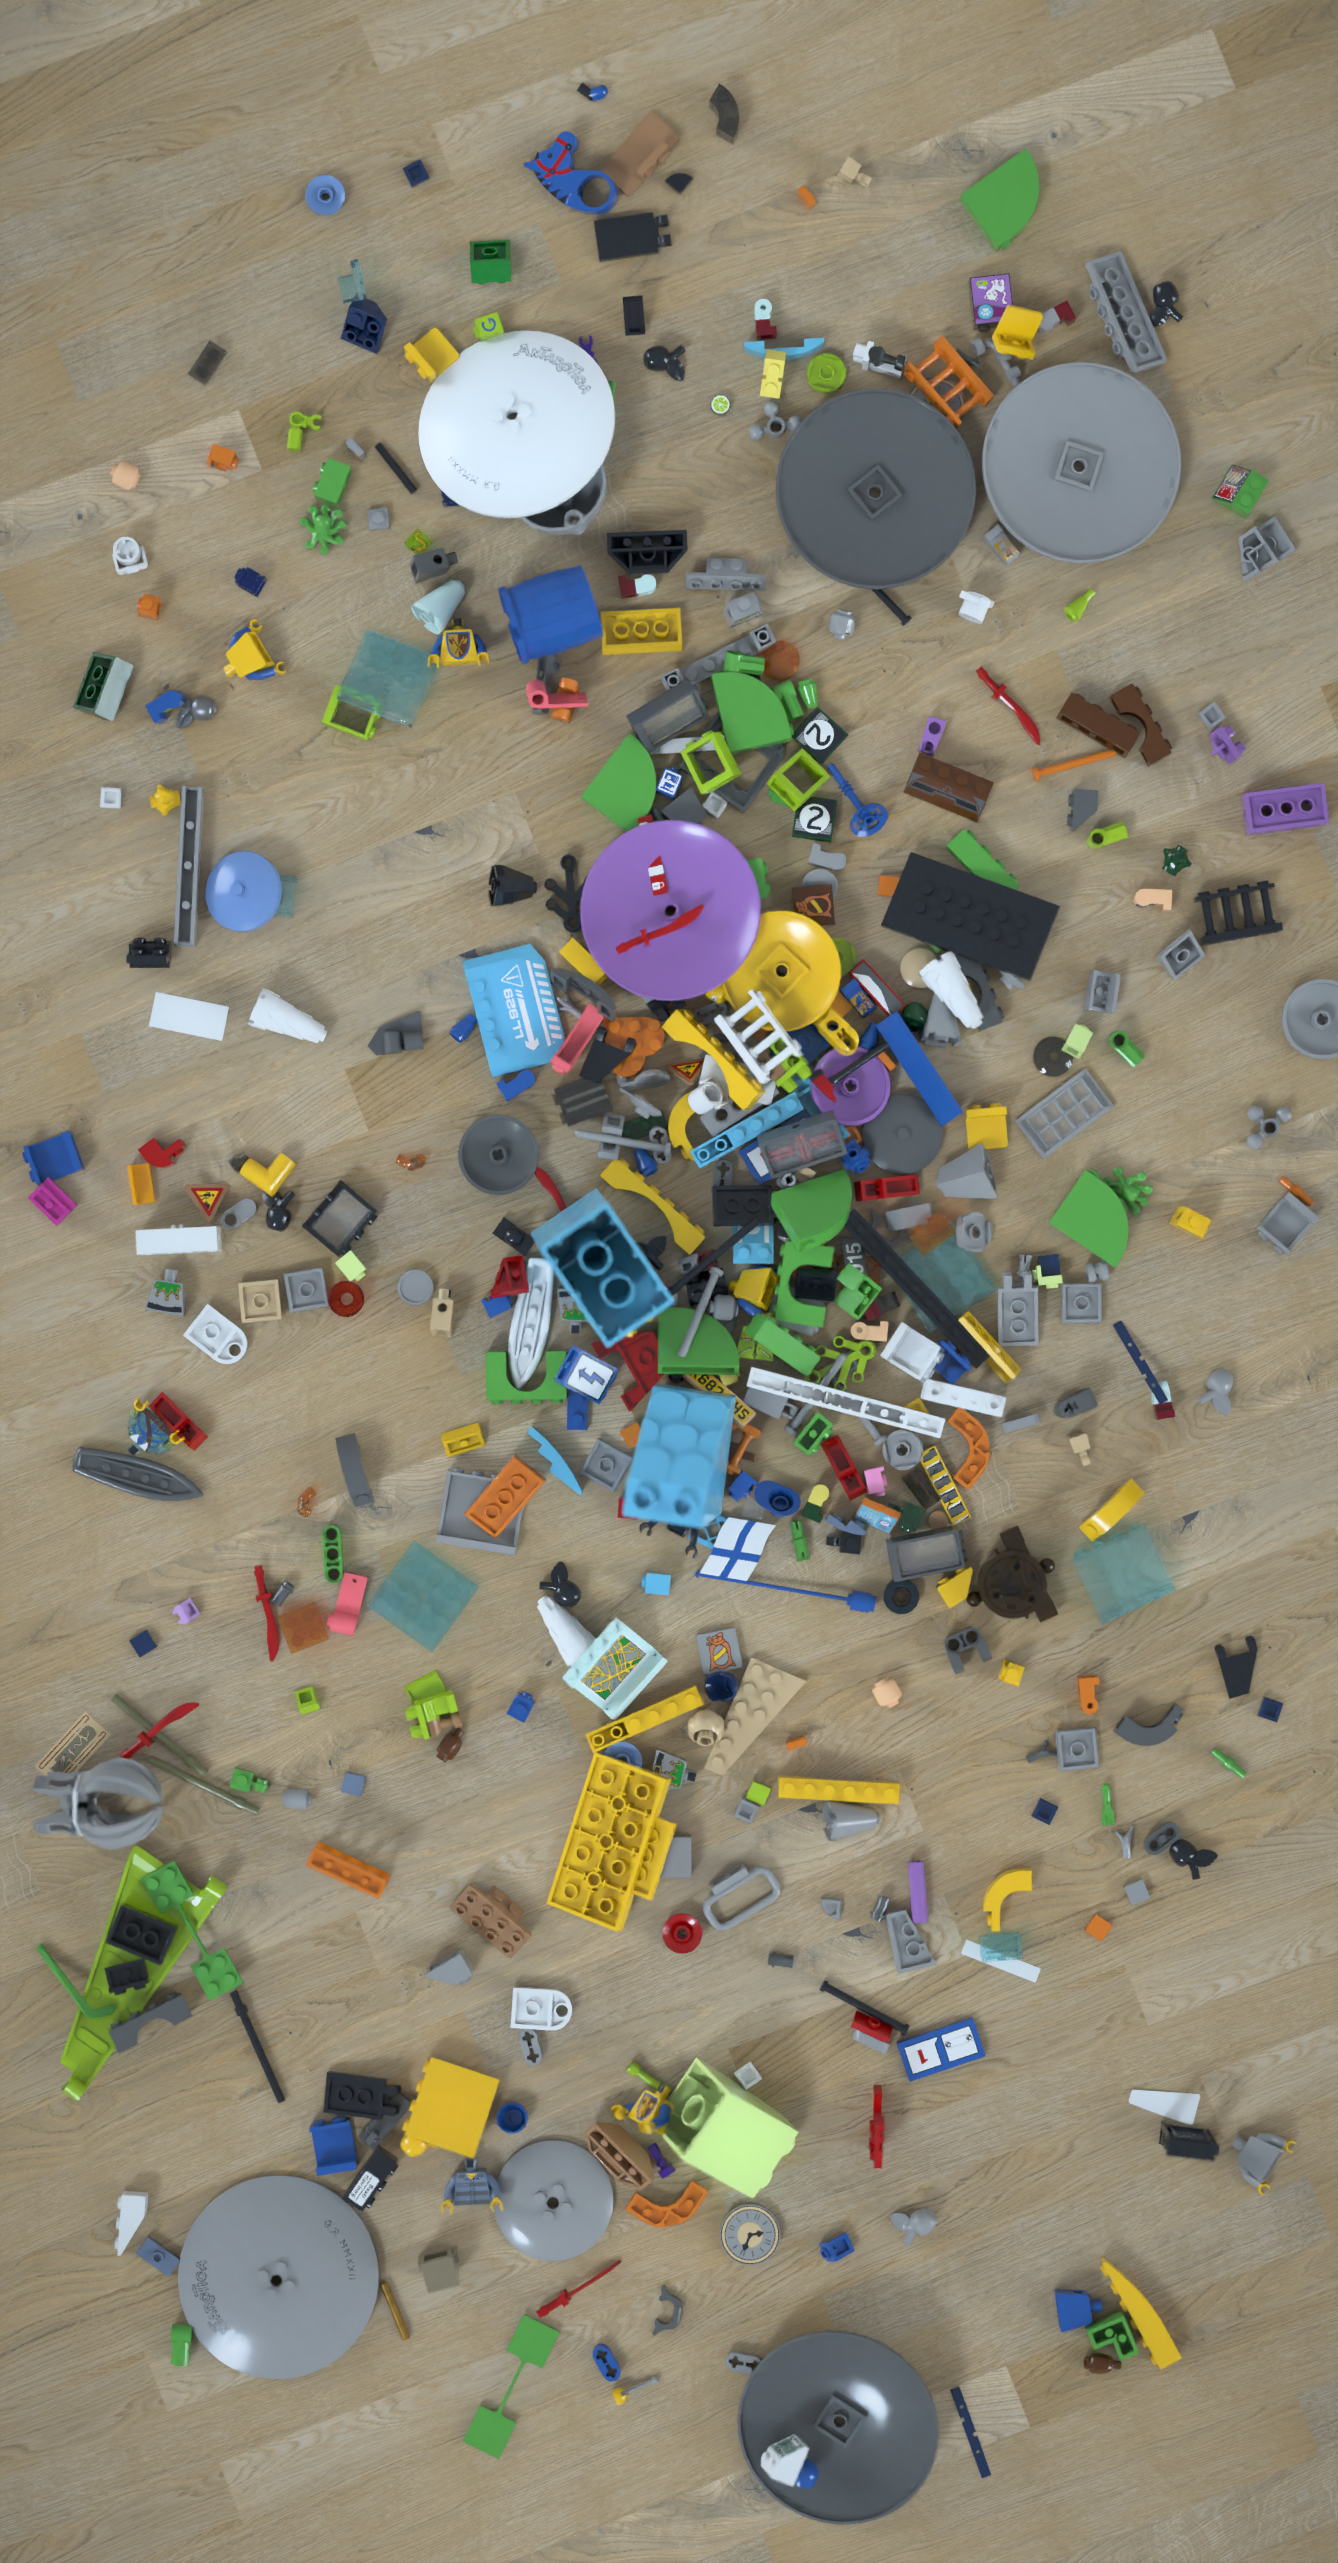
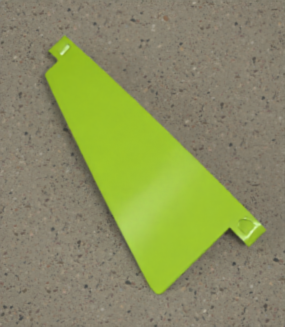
(89, 2039)

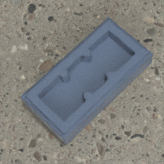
(158, 2256)

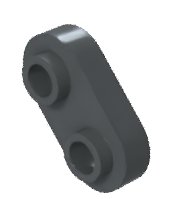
(1163, 1840)

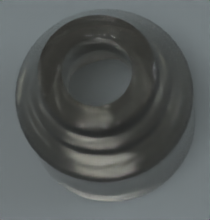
(238, 1161)

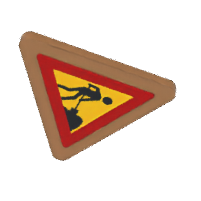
(687, 1071)
(207, 1198)

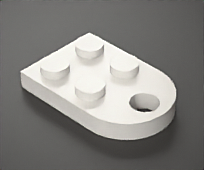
(216, 1335)
(537, 2008)

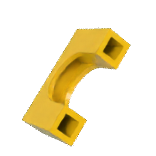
(582, 961)

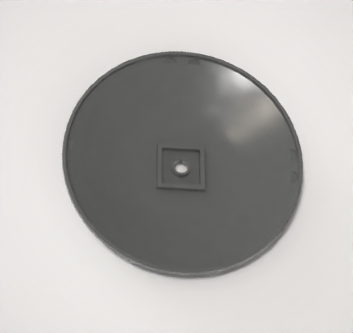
(884, 444)
(872, 2458)

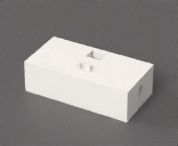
(178, 1240)

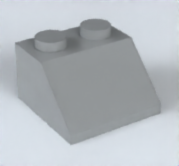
(452, 1969)

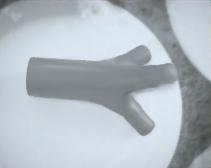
(569, 1007)
(1125, 1840)

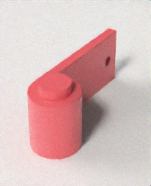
(539, 698)
(348, 1604)

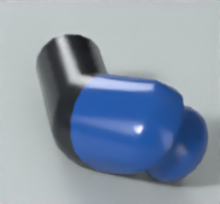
(593, 94)

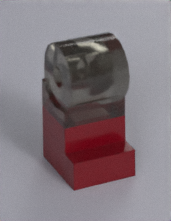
(882, 1305)

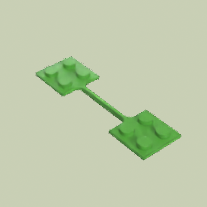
(216, 1970)
(490, 2428)

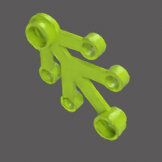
(858, 1354)

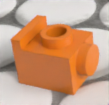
(222, 458)
(149, 607)

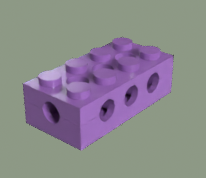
(1292, 797)

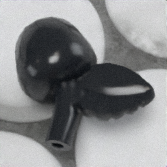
(1164, 297)
(659, 359)
(277, 1215)
(652, 1250)
(566, 1591)
(1185, 1853)

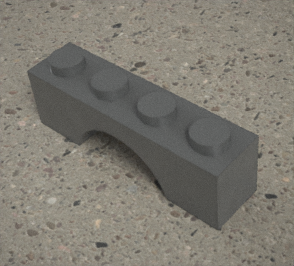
(991, 1013)
(126, 2033)

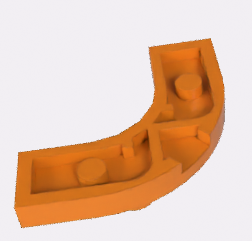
(978, 1447)
(670, 2214)

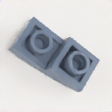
(852, 1527)

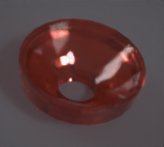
(336, 1304)

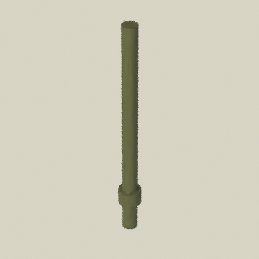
(189, 1760)
(238, 1802)

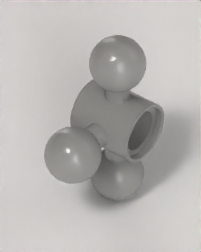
(771, 409)
(1255, 1113)

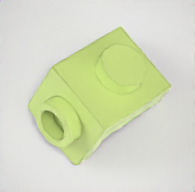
(1049, 1281)

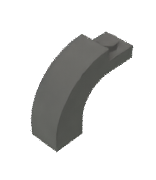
(353, 1470)
(1152, 1734)

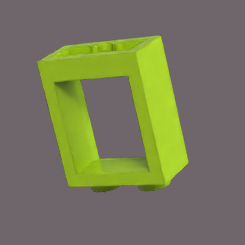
(331, 712)
(732, 770)
(794, 797)

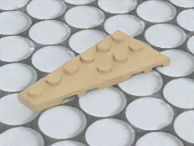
(759, 1699)

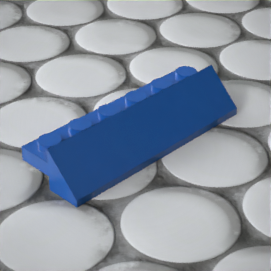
(919, 1068)

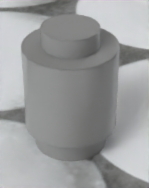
(296, 1798)

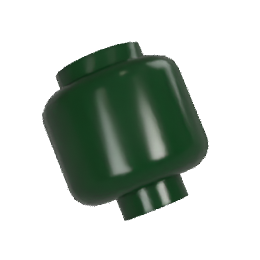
(914, 1016)

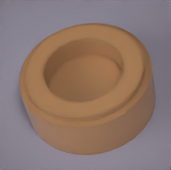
(937, 1520)

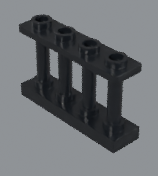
(1231, 932)

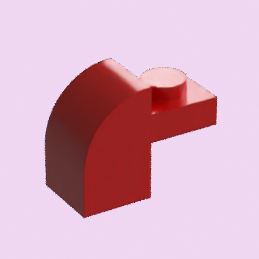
(157, 1156)

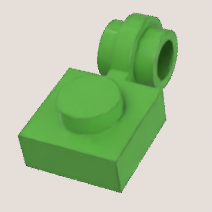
(243, 1780)

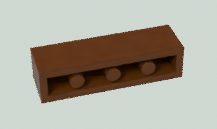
(1098, 725)

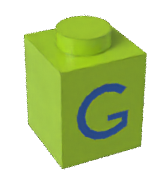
(488, 326)

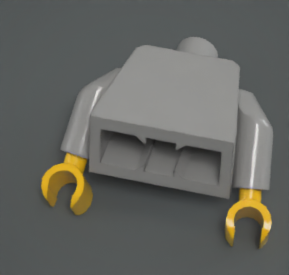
(1260, 2156)

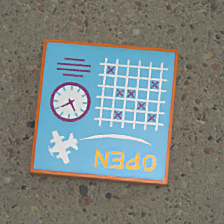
(877, 1515)

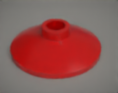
(679, 1943)

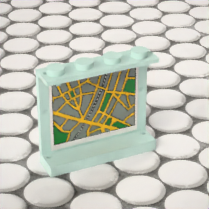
(615, 1668)

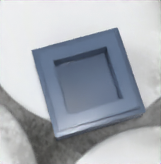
(353, 1784)

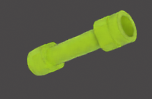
(634, 2069)

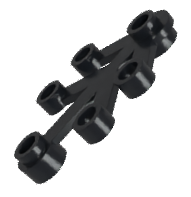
(570, 898)

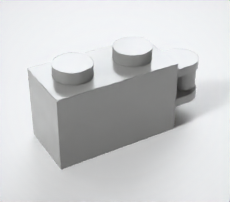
(769, 1403)

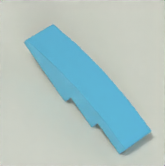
(559, 1467)

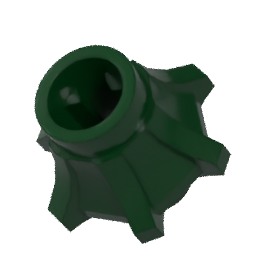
(1175, 860)

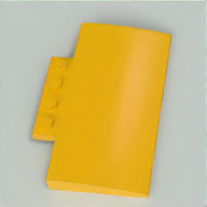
(613, 1843)

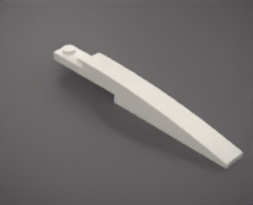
(845, 1402)

